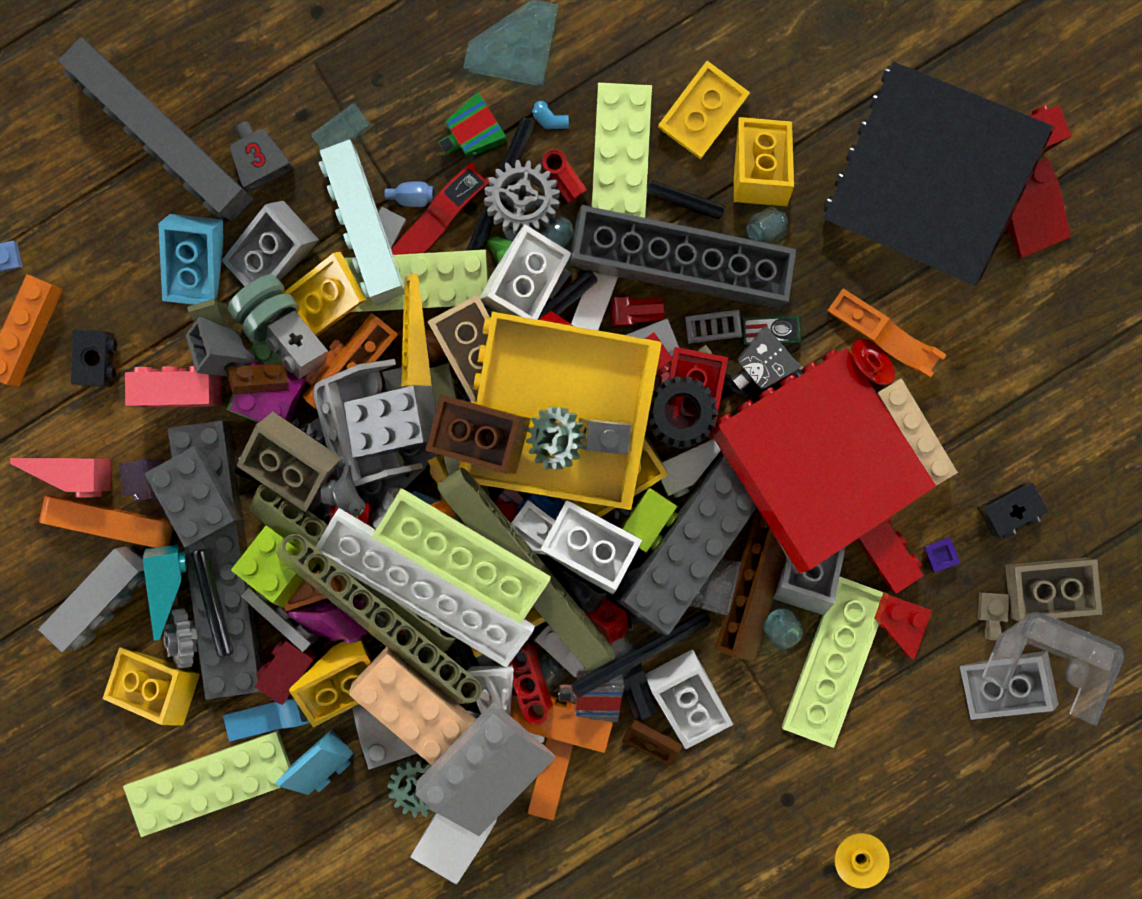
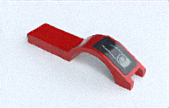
(441, 212)

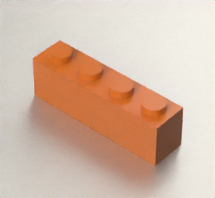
(25, 327)
(363, 347)
(565, 725)

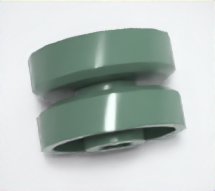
(261, 305)

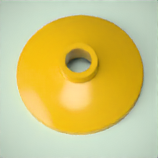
(871, 869)

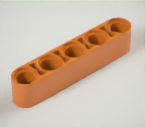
(106, 522)

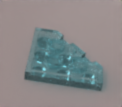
(516, 45)

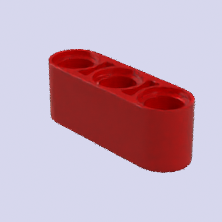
(530, 697)

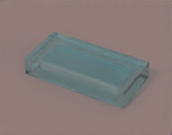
(341, 128)

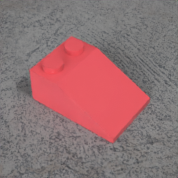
(81, 476)

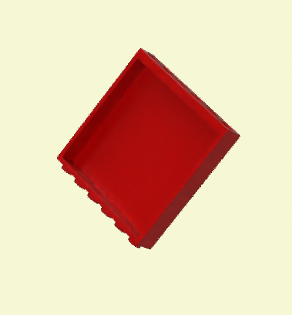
(822, 459)

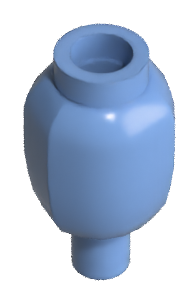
(412, 194)

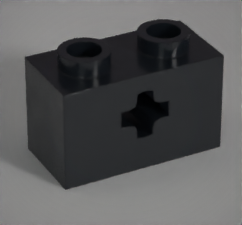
(997, 510)

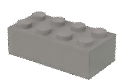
(95, 600)

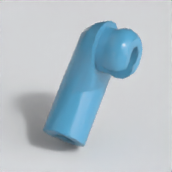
(547, 118)

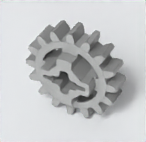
(180, 638)

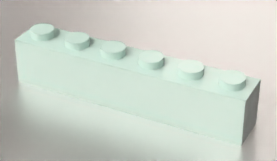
(362, 222)

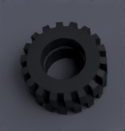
(704, 407)

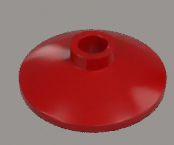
(873, 362)

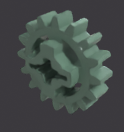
(556, 438)
(406, 793)

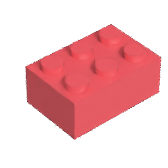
(172, 388)

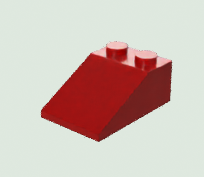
(1040, 213)
(700, 366)

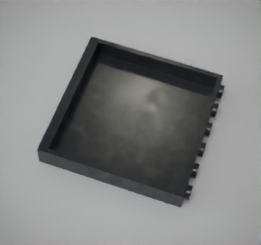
(937, 172)

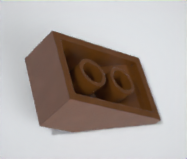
(478, 434)

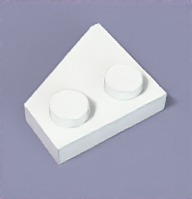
(495, 685)

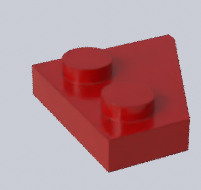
(903, 622)

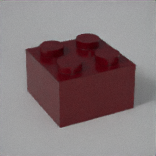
(285, 670)

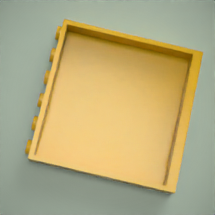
(570, 367)

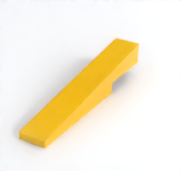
(414, 347)

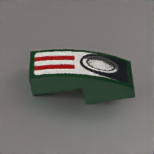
(785, 328)

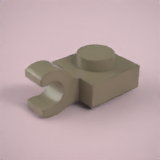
(993, 609)

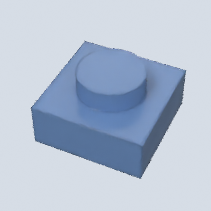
(9, 257)

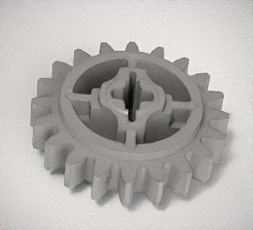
(513, 192)

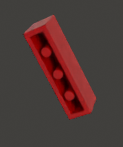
(890, 557)

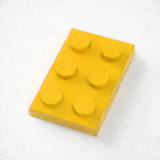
(703, 110)
(326, 294)

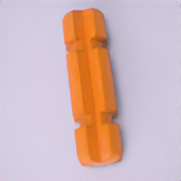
(335, 348)

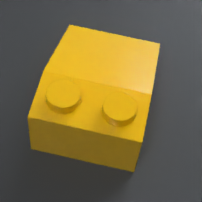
(763, 162)
(327, 684)
(151, 687)

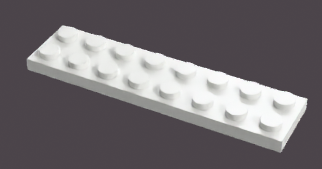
(354, 550)

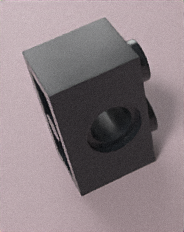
(84, 346)

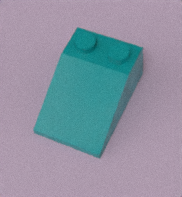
(163, 576)

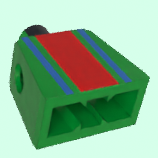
(473, 129)

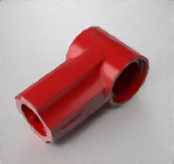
(567, 180)
(629, 311)

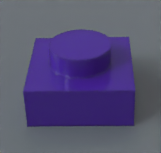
(941, 554)

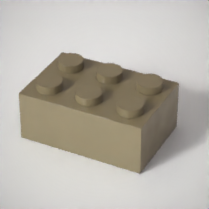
(288, 461)
(1054, 588)

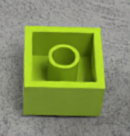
(649, 518)
(266, 572)

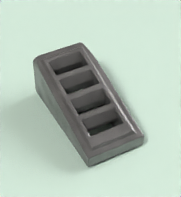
(691, 328)

